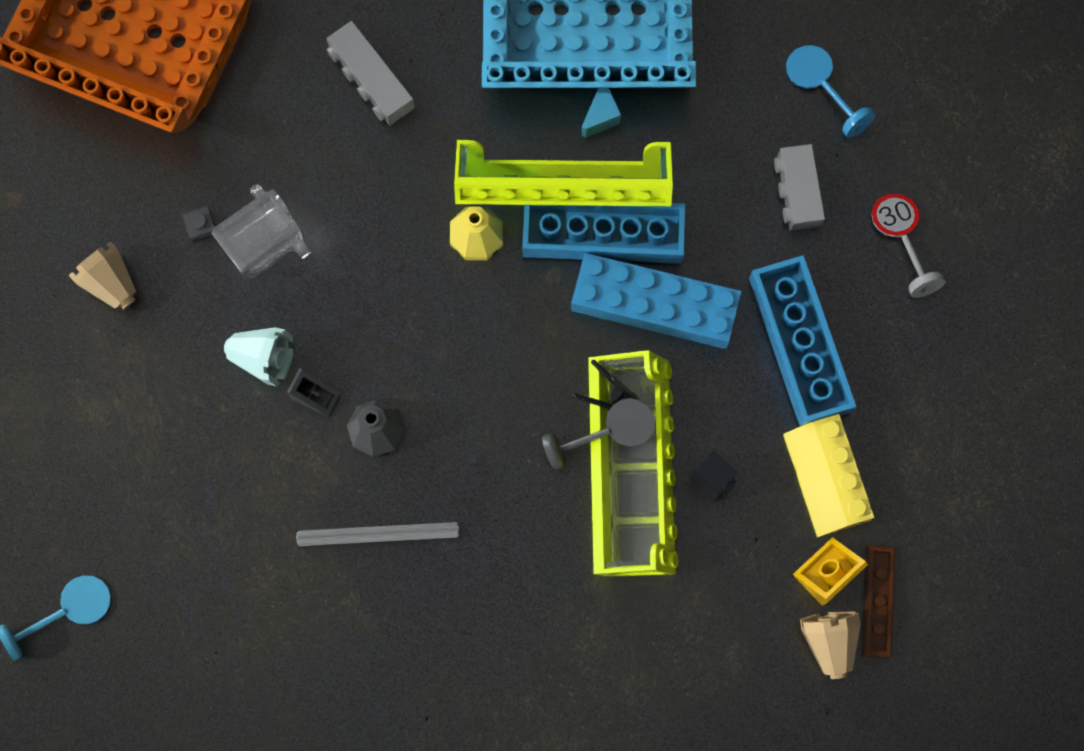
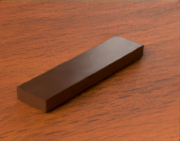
(879, 601)

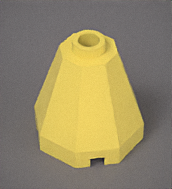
(476, 233)

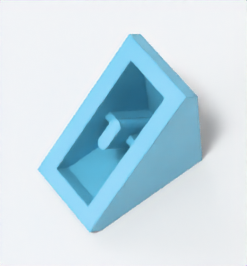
(602, 114)

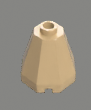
(106, 277)
(833, 640)

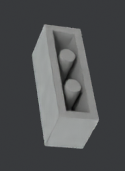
(799, 187)

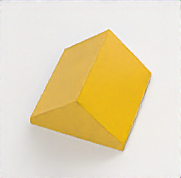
(829, 570)

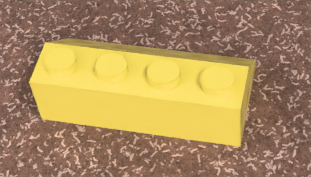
(828, 476)

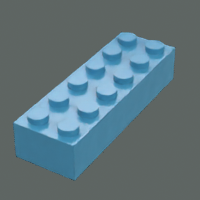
(610, 232)
(655, 301)
(801, 340)

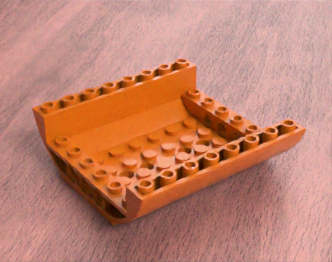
(117, 59)

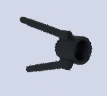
(617, 394)

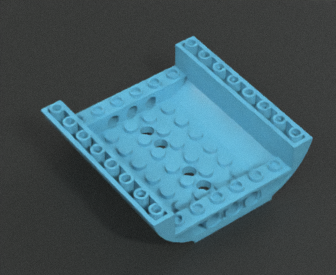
(587, 44)

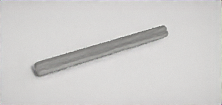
(378, 534)

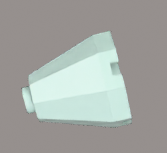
(261, 353)

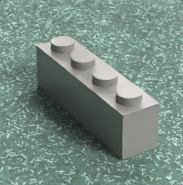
(370, 73)

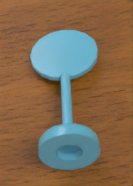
(82, 601)

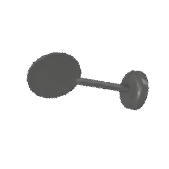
(628, 423)

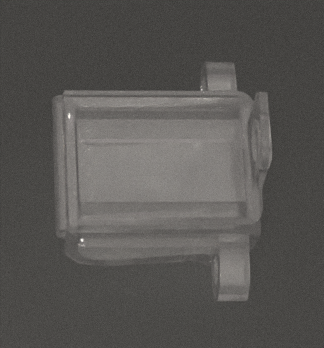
(260, 233)

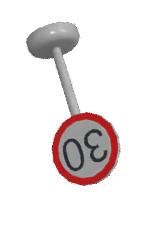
(897, 217)

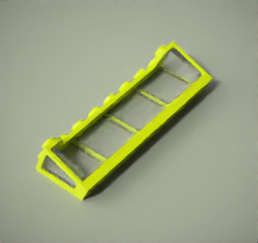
(635, 483)

